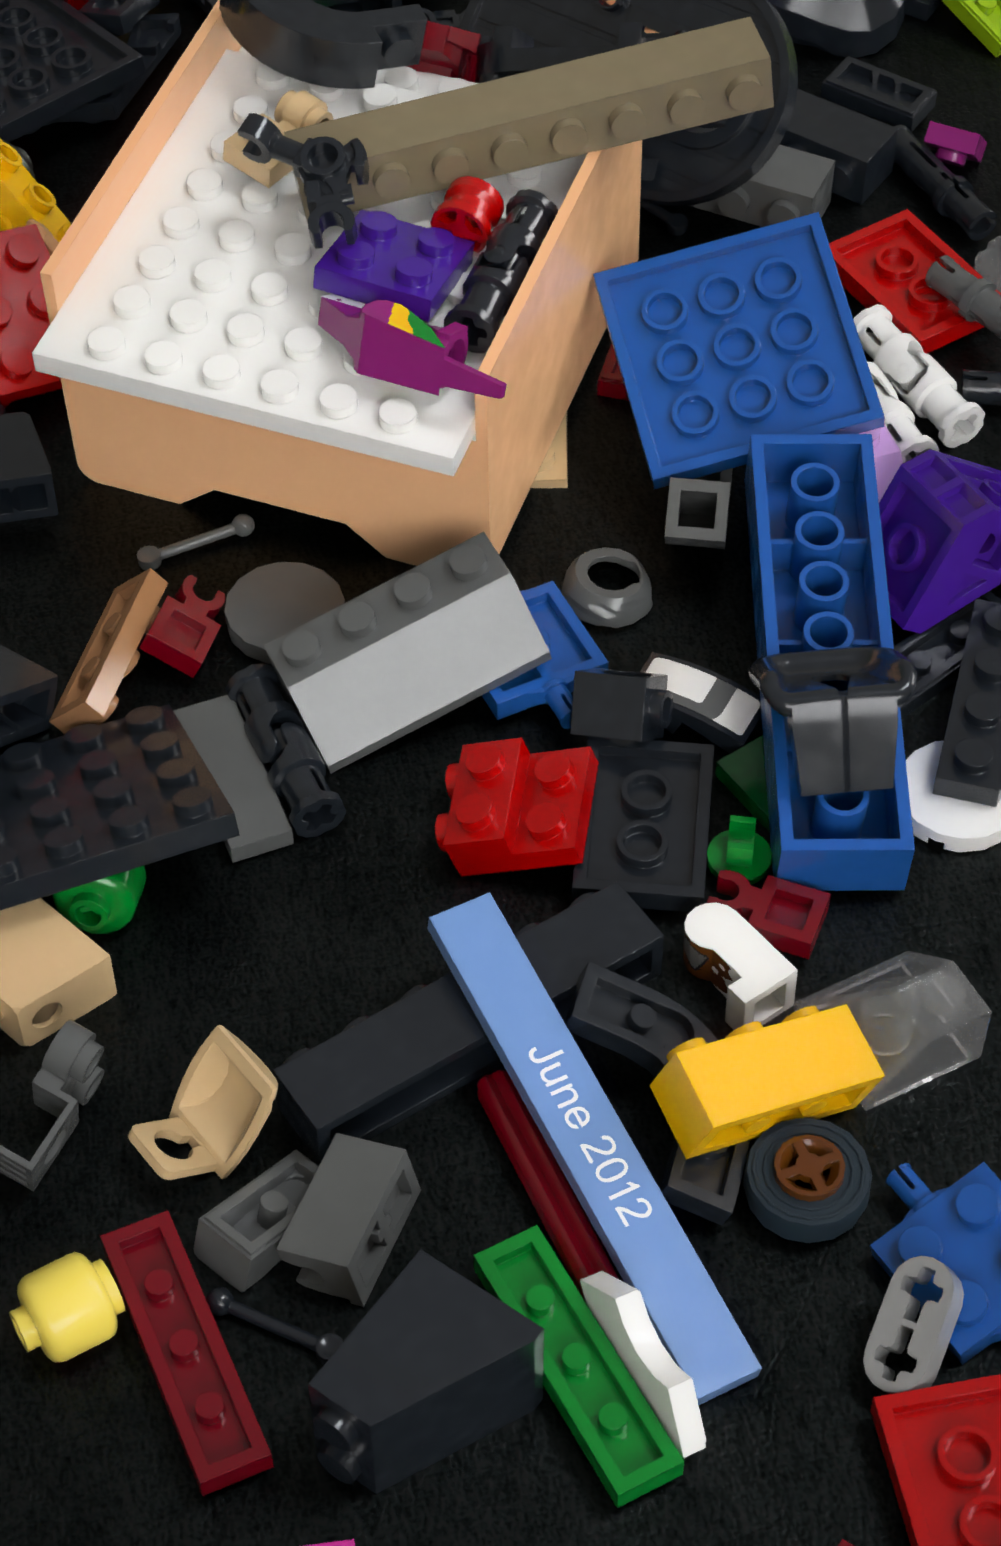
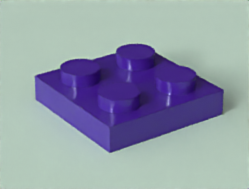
(395, 264)

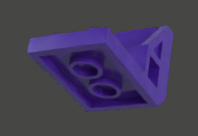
(940, 537)

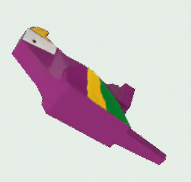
(402, 349)

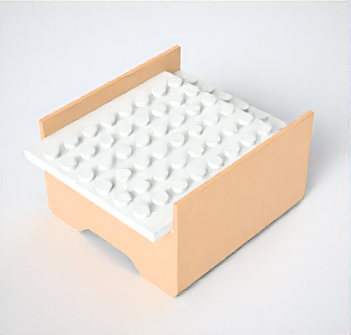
(200, 344)

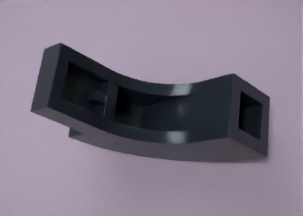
(326, 43)

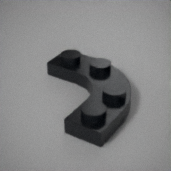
(645, 1029)

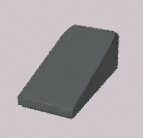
(244, 1230)

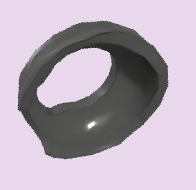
(605, 606)

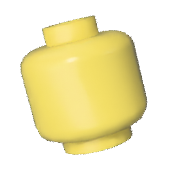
(67, 1307)

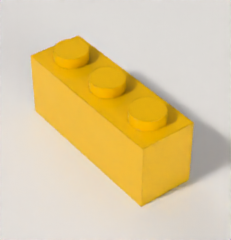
(764, 1076)

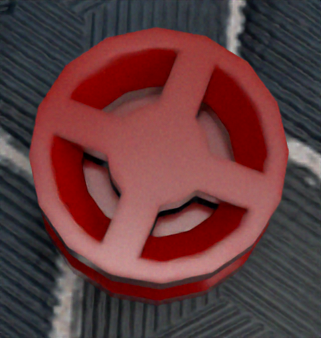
(470, 210)

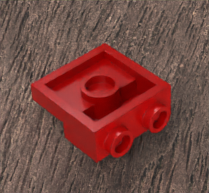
(516, 807)

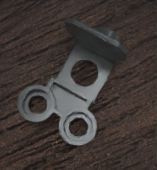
(65, 1079)

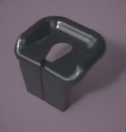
(839, 736)

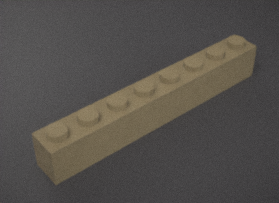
(554, 112)

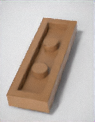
(110, 653)

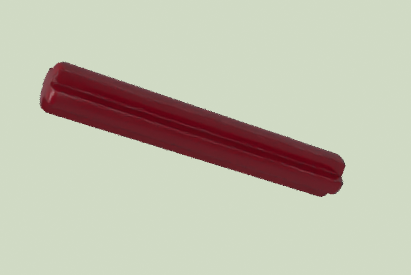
(543, 1179)

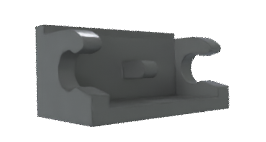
(350, 1217)

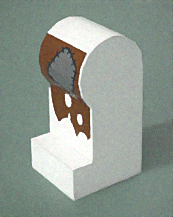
(739, 963)

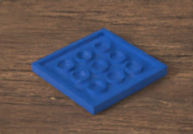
(736, 346)

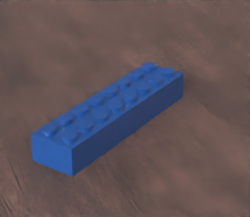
(821, 588)

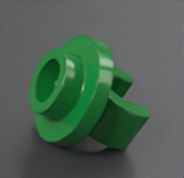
(740, 850)

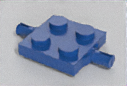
(554, 680)
(964, 1233)

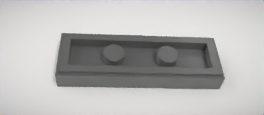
(223, 745)

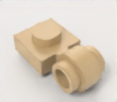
(292, 112)

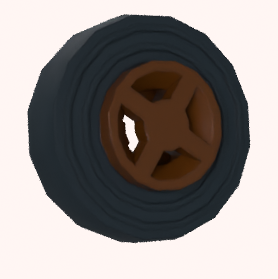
(816, 1155)

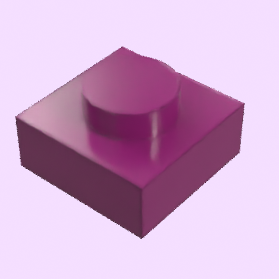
(954, 144)

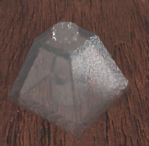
(914, 1016)

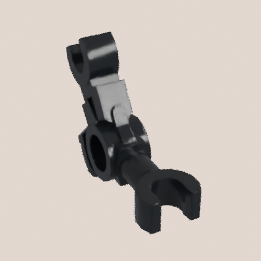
(320, 164)

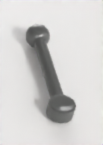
(152, 557)

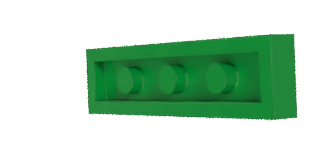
(582, 1369)

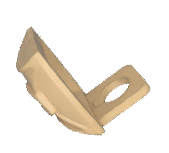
(215, 1110)

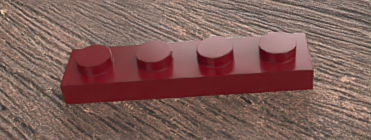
(186, 1353)

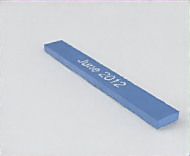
(593, 1147)

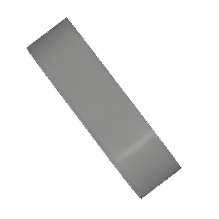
(897, 1321)

